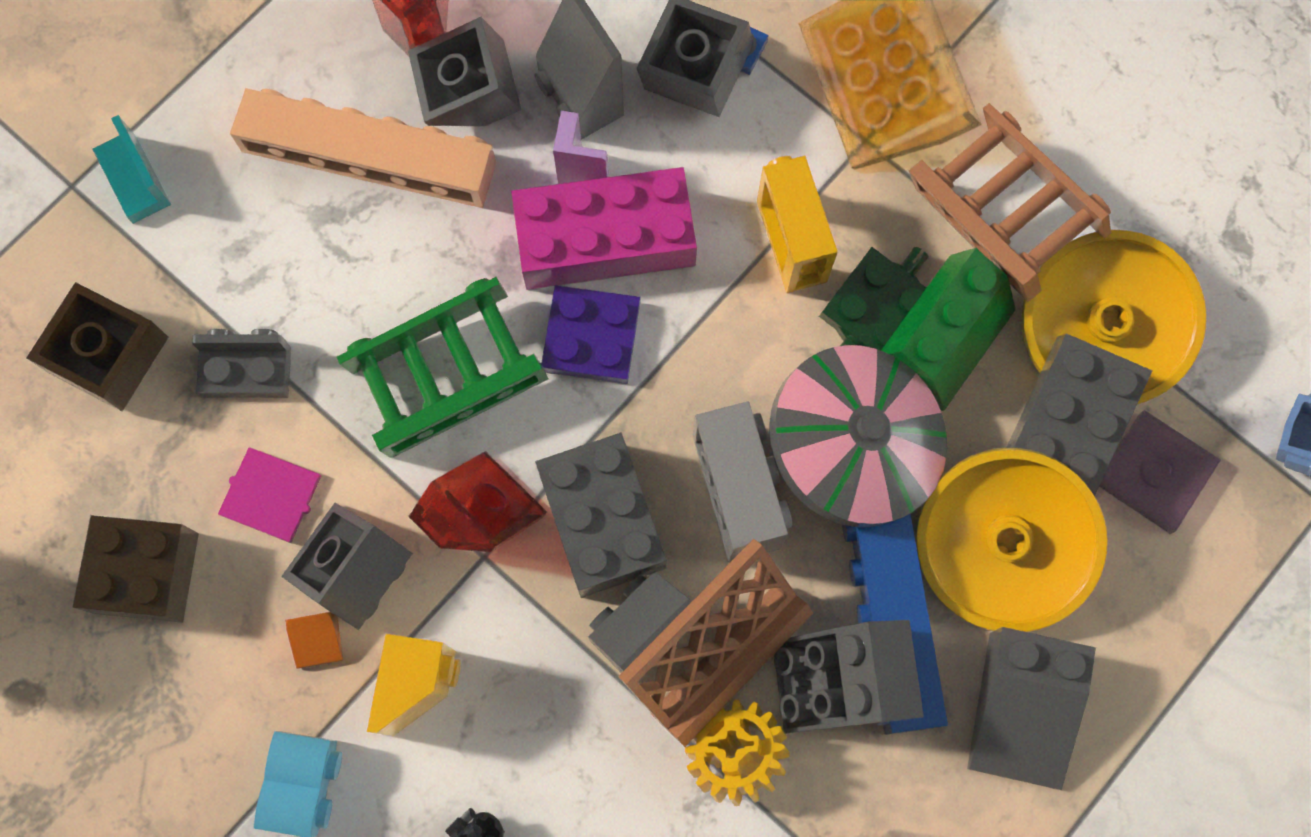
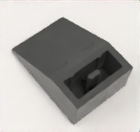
(848, 677)

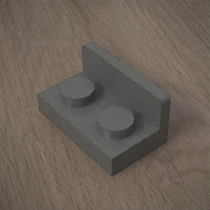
(242, 364)

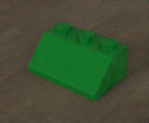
(954, 323)

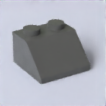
(464, 77)
(347, 565)
(638, 620)

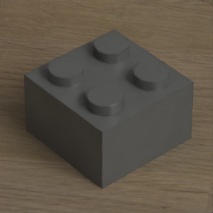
(695, 55)

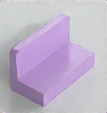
(571, 159)

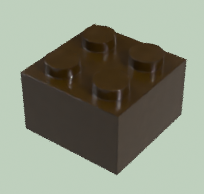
(98, 346)
(136, 569)

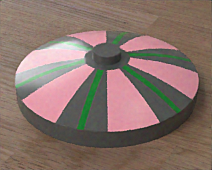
(858, 436)

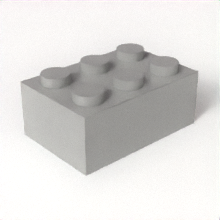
(741, 479)

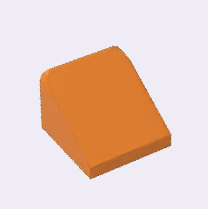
(314, 639)

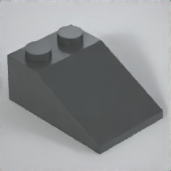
(581, 67)
(1030, 706)

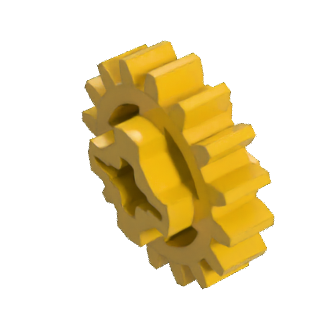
(751, 765)

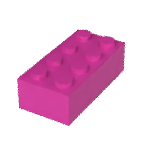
(604, 228)

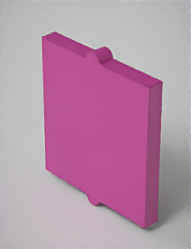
(269, 495)

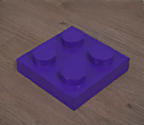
(591, 334)

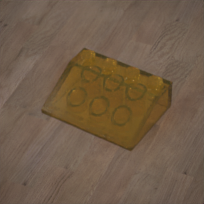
(888, 77)

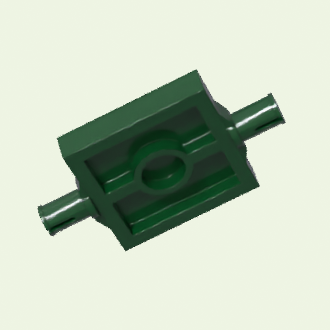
(875, 299)

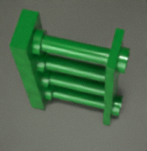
(478, 390)

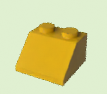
(410, 681)

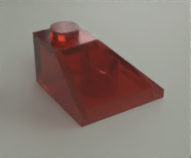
(475, 507)

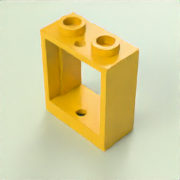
(796, 223)

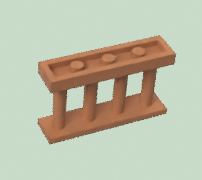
(994, 240)

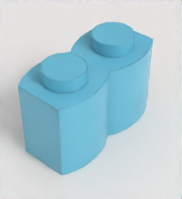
(297, 784)

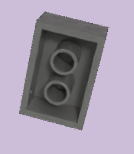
(1080, 407)
(601, 514)

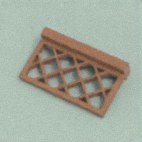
(728, 659)

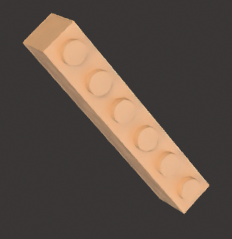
(364, 146)

